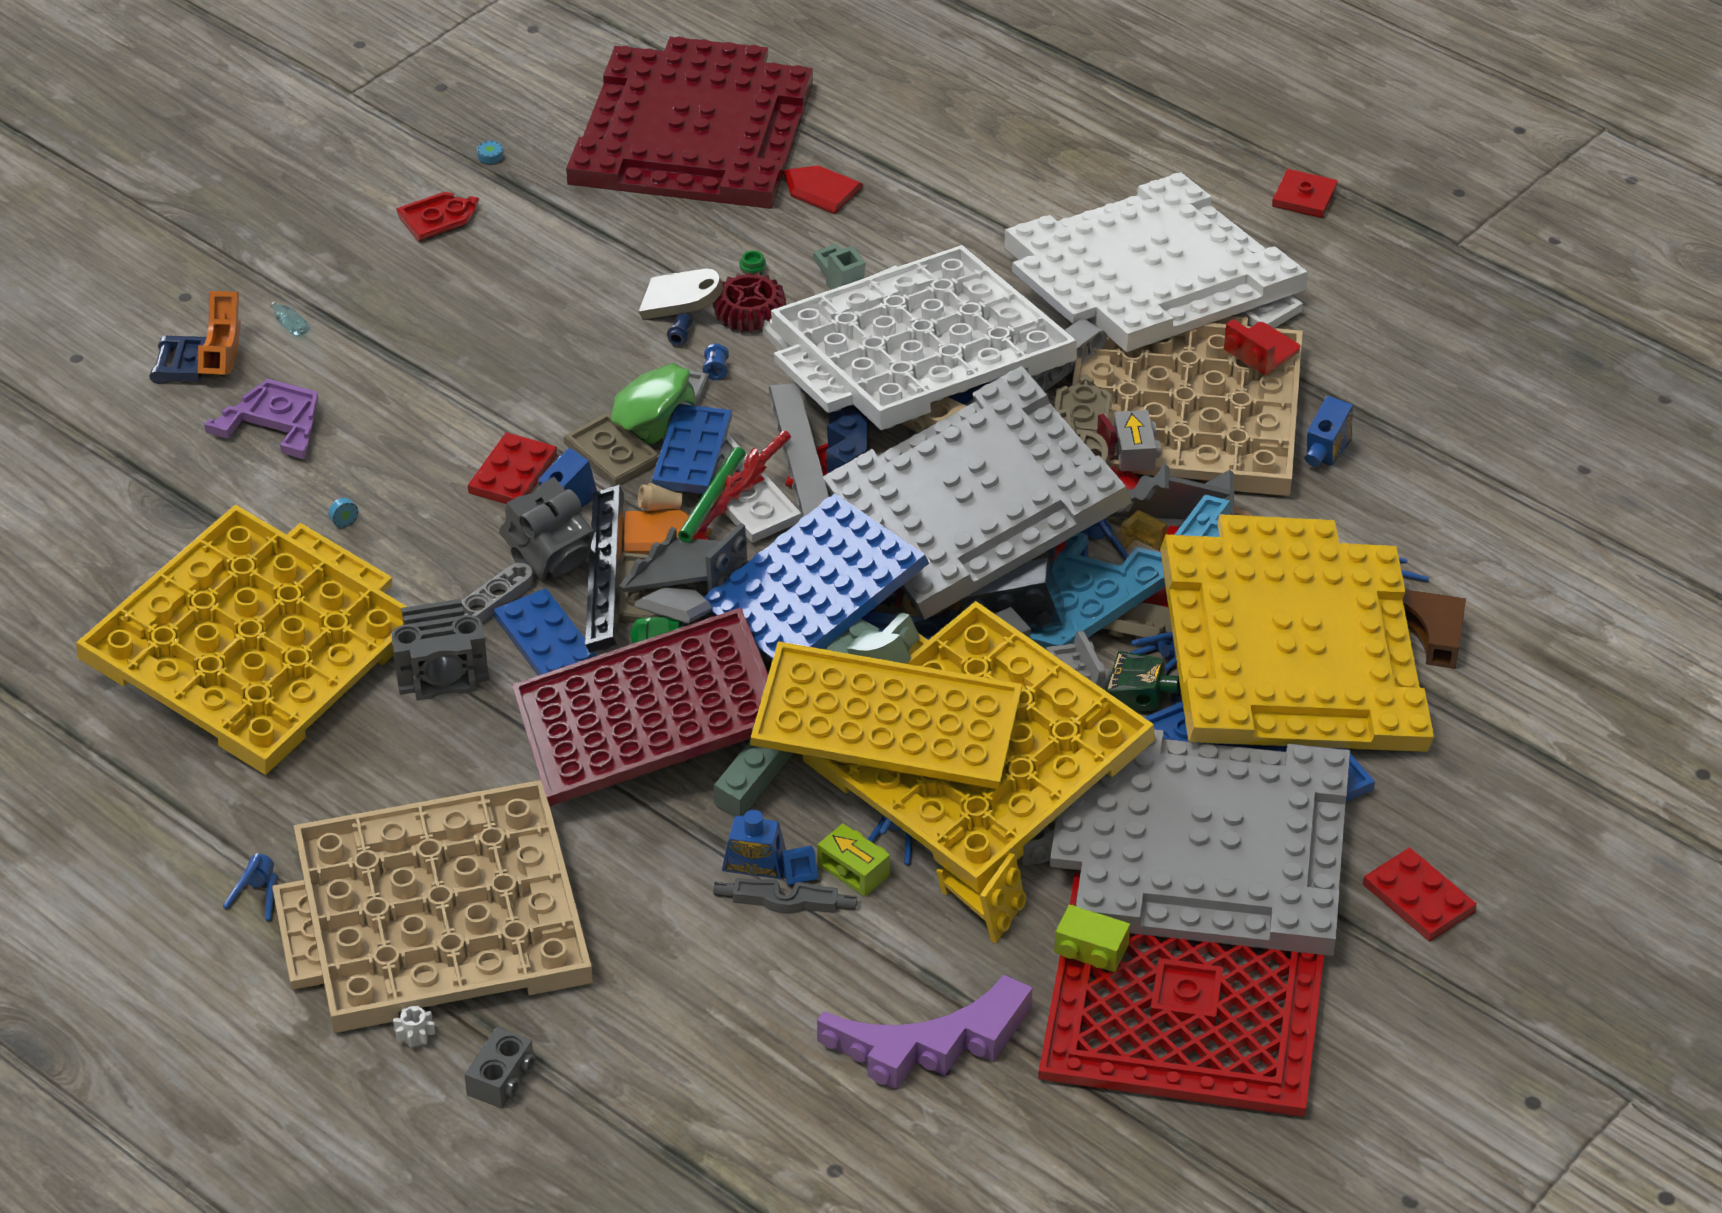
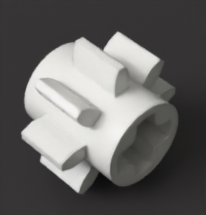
(414, 1026)

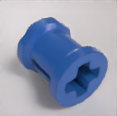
(717, 361)

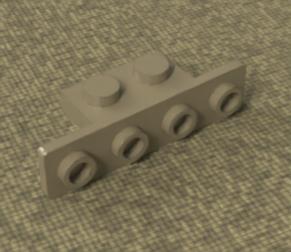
(1142, 621)

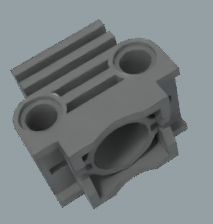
(439, 650)

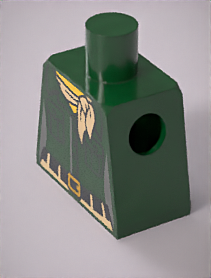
(1141, 681)

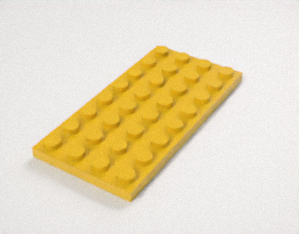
(887, 715)

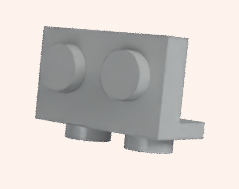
(1081, 658)

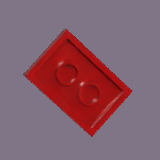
(512, 468)
(1419, 894)

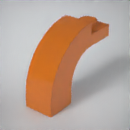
(223, 334)

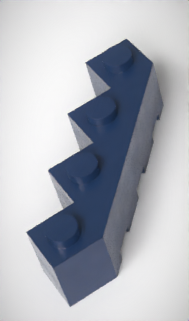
(846, 436)

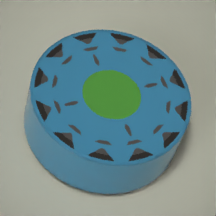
(490, 152)
(343, 512)

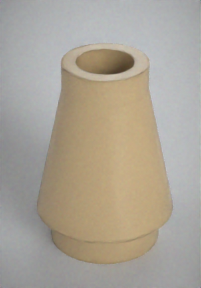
(658, 498)

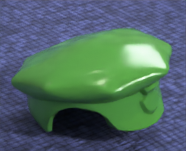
(650, 400)

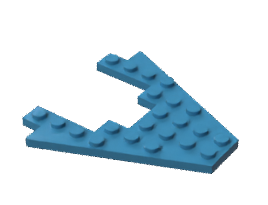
(1103, 591)

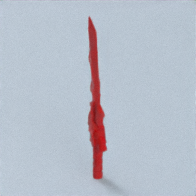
(746, 479)

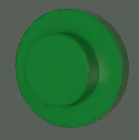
(752, 262)

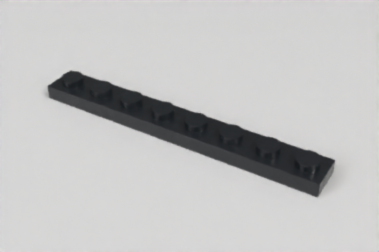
(604, 570)

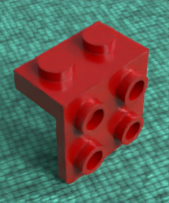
(1259, 345)

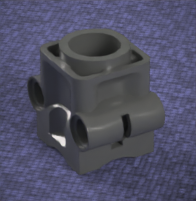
(547, 531)

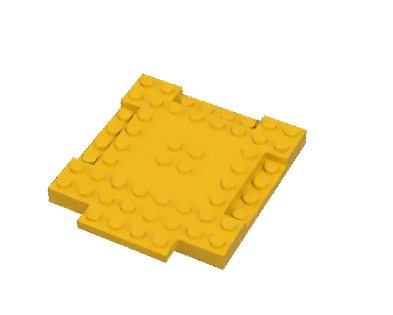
(250, 633)
(1293, 638)
(1059, 747)

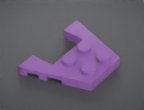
(276, 407)

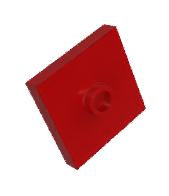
(1304, 193)

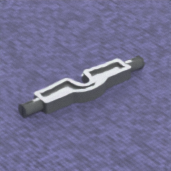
(767, 893)

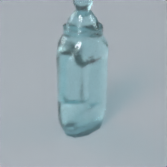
(290, 319)

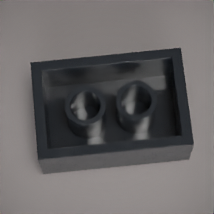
(1028, 591)

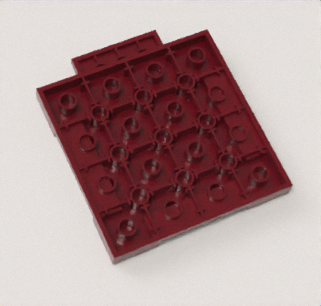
(693, 123)

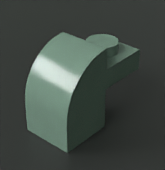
(840, 265)
(887, 645)

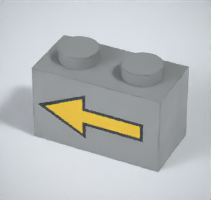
(1136, 440)

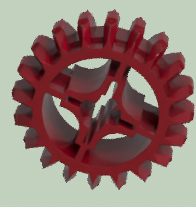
(748, 301)

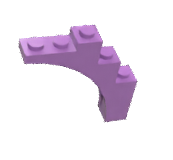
(934, 1044)

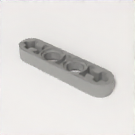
(513, 580)

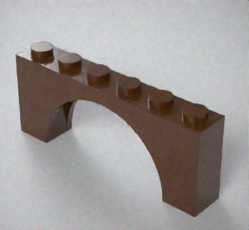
(1436, 624)

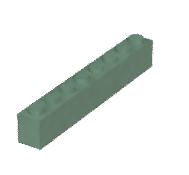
(758, 765)

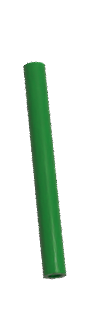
(711, 495)

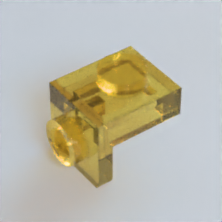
(1143, 529)

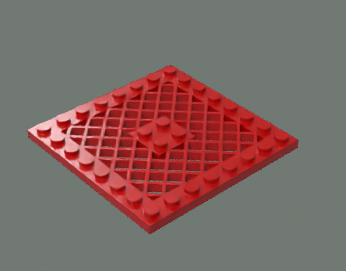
(1191, 995)

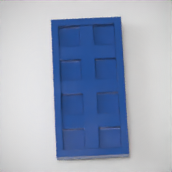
(692, 448)
(542, 632)

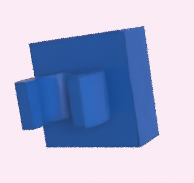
(799, 865)

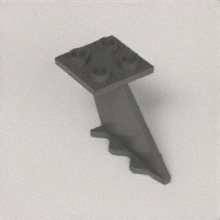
(1175, 497)
(682, 562)

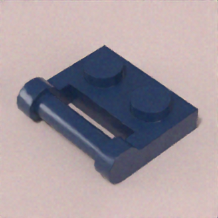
(185, 360)

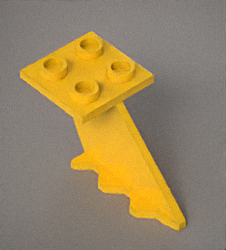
(998, 900)

